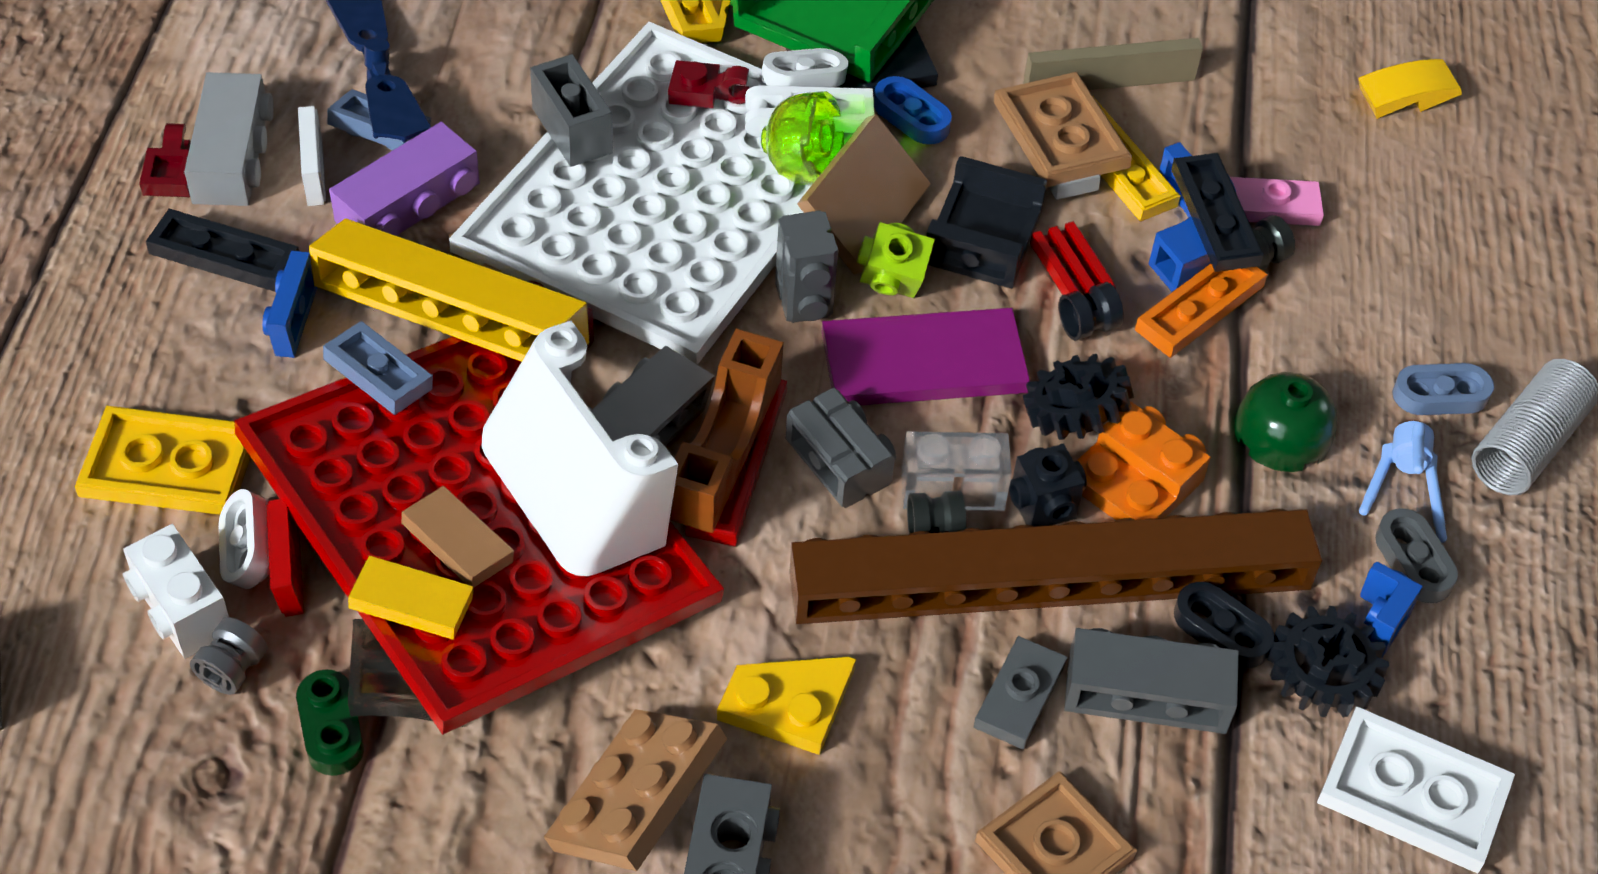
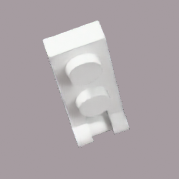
(854, 105)

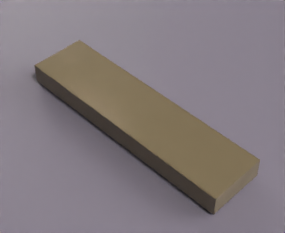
(1120, 64)

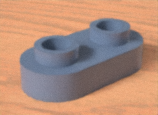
(1438, 389)

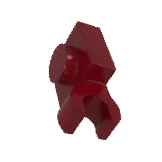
(702, 83)
(165, 166)

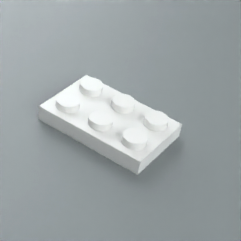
(1417, 789)

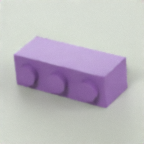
(408, 182)

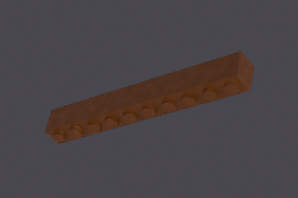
(1050, 565)

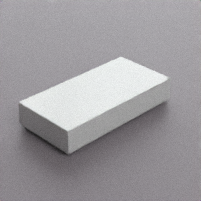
(311, 156)

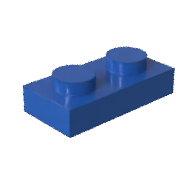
(291, 305)

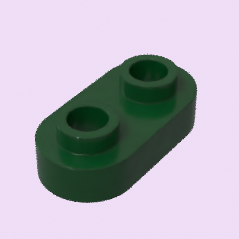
(329, 718)

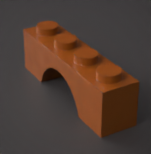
(737, 408)

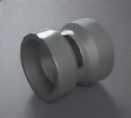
(228, 656)

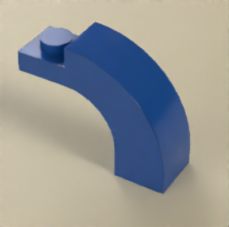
(1178, 249)

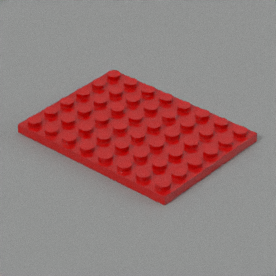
(356, 466)

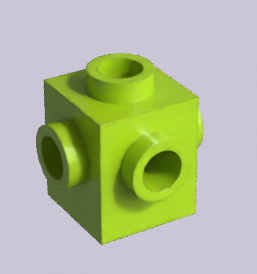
(895, 259)

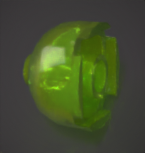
(803, 136)

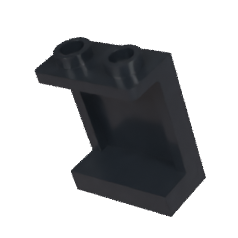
(986, 222)

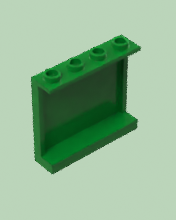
(858, 29)

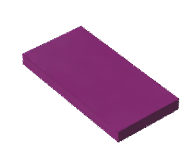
(925, 356)

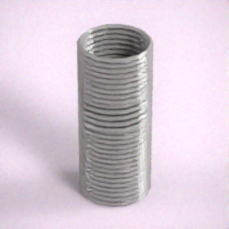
(1535, 427)

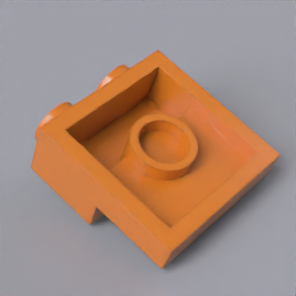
(1142, 466)

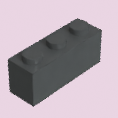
(1151, 680)

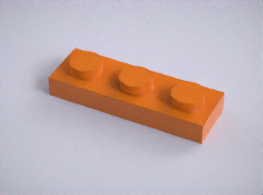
(1197, 306)

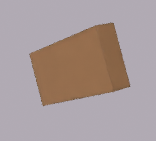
(457, 537)

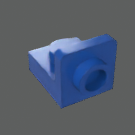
(1392, 601)

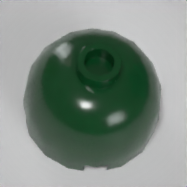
(1287, 421)

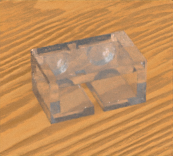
(937, 457)

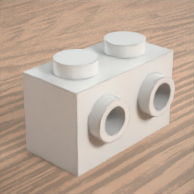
(176, 589)

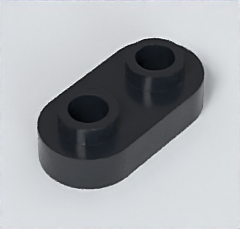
(1225, 624)

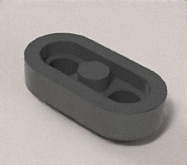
(1421, 556)

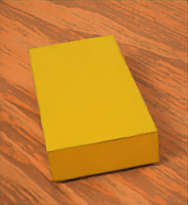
(411, 597)

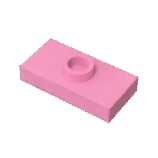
(1290, 199)

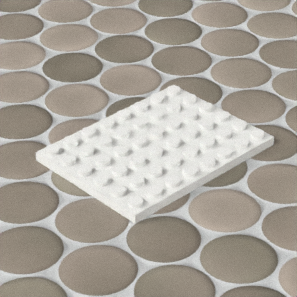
(663, 228)

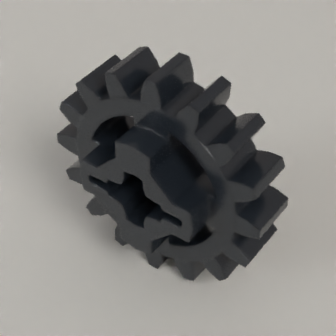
(1078, 396)
(1345, 681)

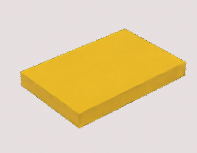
(163, 461)

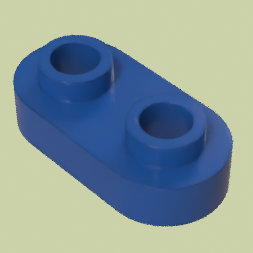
(912, 110)

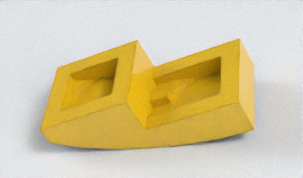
(1407, 83)

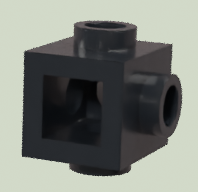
(1047, 486)

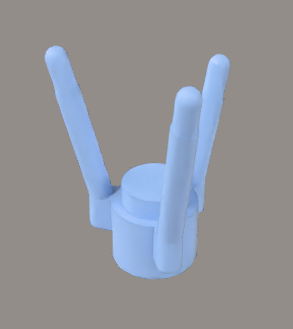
(1412, 454)

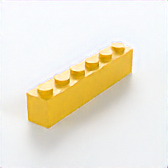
(439, 289)

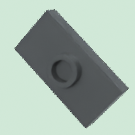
(1020, 692)

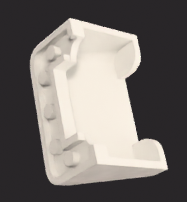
(580, 490)

